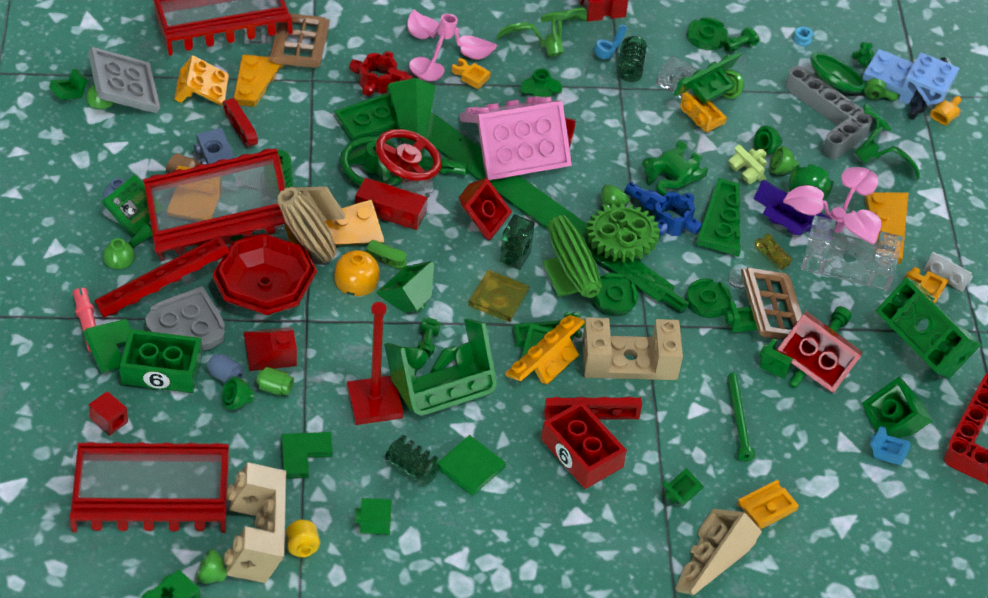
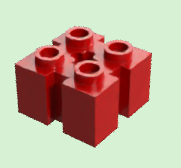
(598, 8)

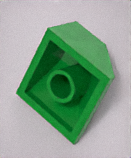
(409, 287)
(897, 410)

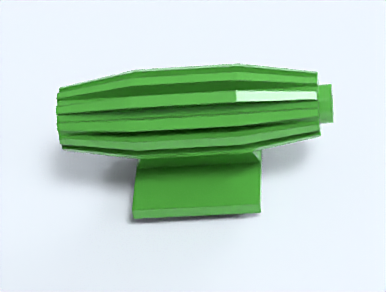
(574, 267)

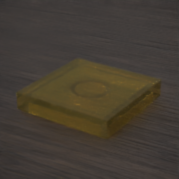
(499, 295)

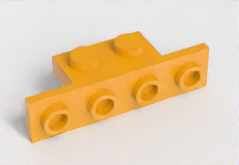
(550, 354)

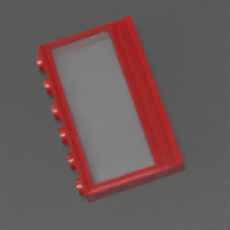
(207, 17)
(215, 201)
(150, 484)

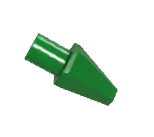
(142, 235)
(444, 359)

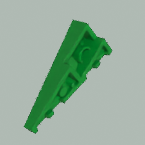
(412, 106)

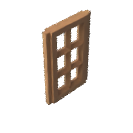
(316, 49)
(760, 314)

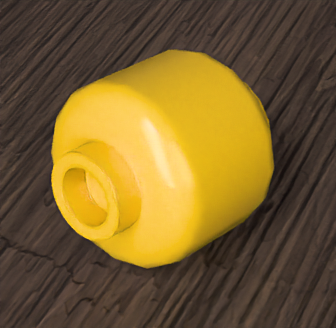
(302, 536)

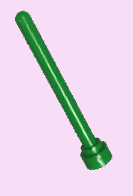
(840, 318)

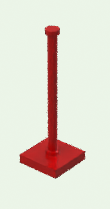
(375, 397)

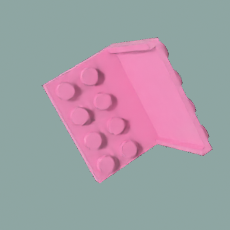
(521, 136)

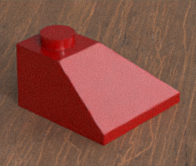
(485, 207)
(271, 348)

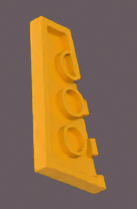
(892, 212)
(357, 228)

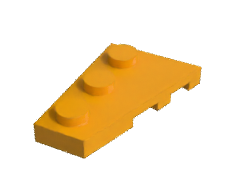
(253, 79)

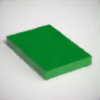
(367, 117)

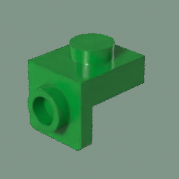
(69, 88)
(739, 318)
(774, 361)
(682, 487)

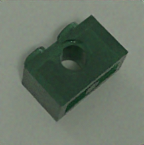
(517, 241)

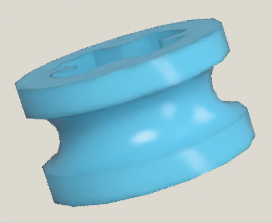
(799, 39)

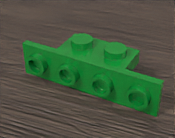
(710, 82)

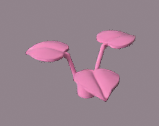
(423, 27)
(862, 224)

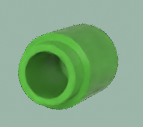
(275, 381)

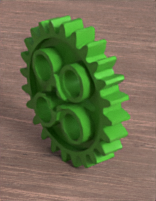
(622, 232)

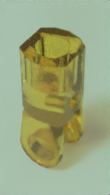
(773, 251)

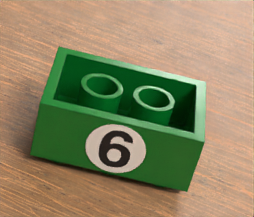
(161, 361)

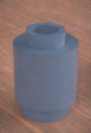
(224, 367)

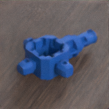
(670, 201)

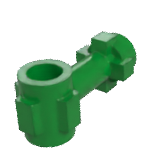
(748, 36)
(429, 327)

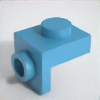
(888, 447)

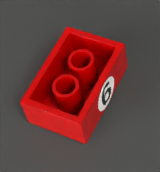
(583, 444)

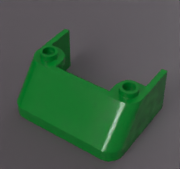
(467, 380)

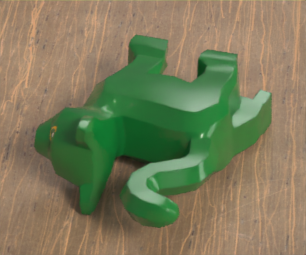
(674, 166)

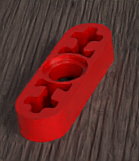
(240, 122)

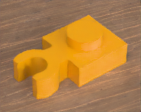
(472, 75)

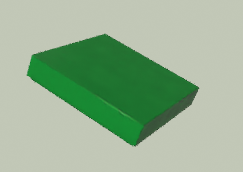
(471, 465)

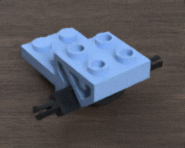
(917, 83)

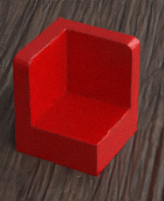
(108, 413)

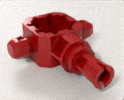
(385, 64)

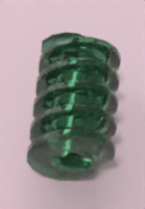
(632, 58)
(412, 461)

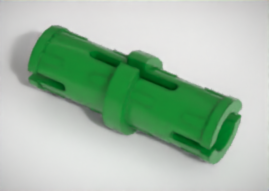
(448, 166)

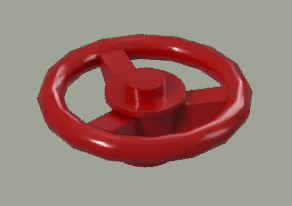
(406, 157)

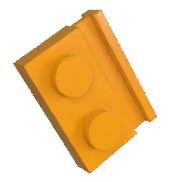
(768, 504)

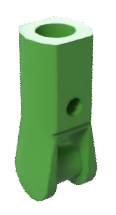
(386, 254)

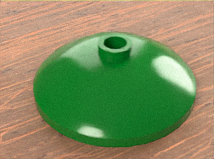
(836, 73)

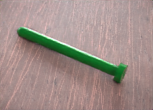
(745, 452)

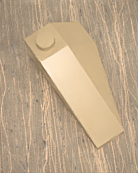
(722, 541)

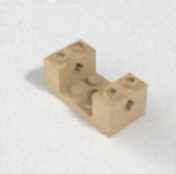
(655, 356)
(258, 551)

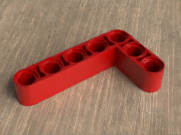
(962, 451)

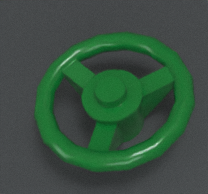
(368, 160)

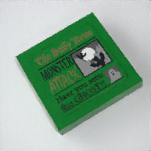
(129, 205)

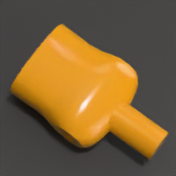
(946, 111)

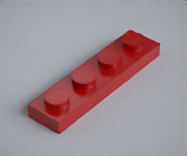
(604, 407)

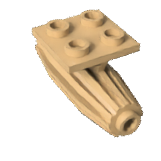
(305, 214)

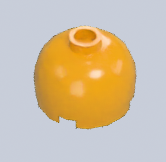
(357, 273)

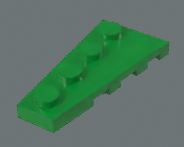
(722, 221)

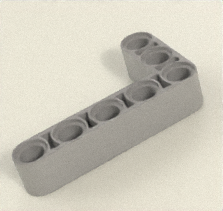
(850, 118)

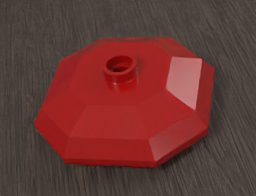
(264, 274)

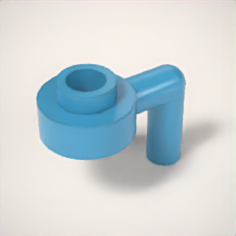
(606, 49)

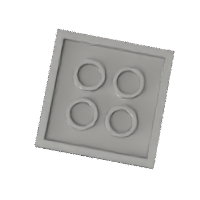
(123, 80)

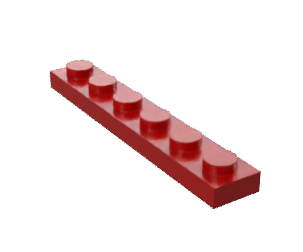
(161, 276)

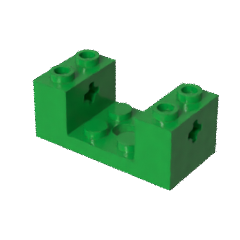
(943, 343)

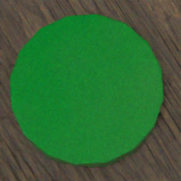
(707, 33)
(616, 295)
(708, 298)

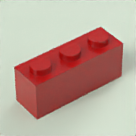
(393, 203)

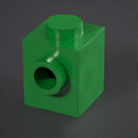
(374, 516)

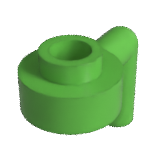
(877, 89)

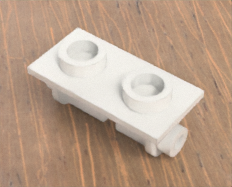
(957, 276)

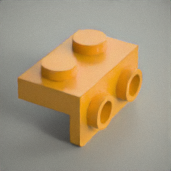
(705, 116)

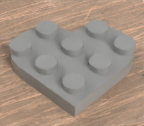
(188, 315)

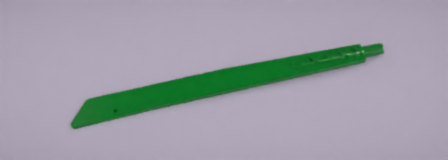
(543, 208)

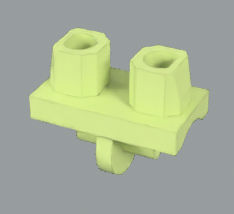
(752, 161)

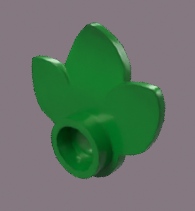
(541, 84)

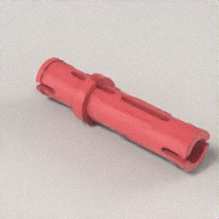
(84, 310)

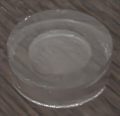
(735, 278)

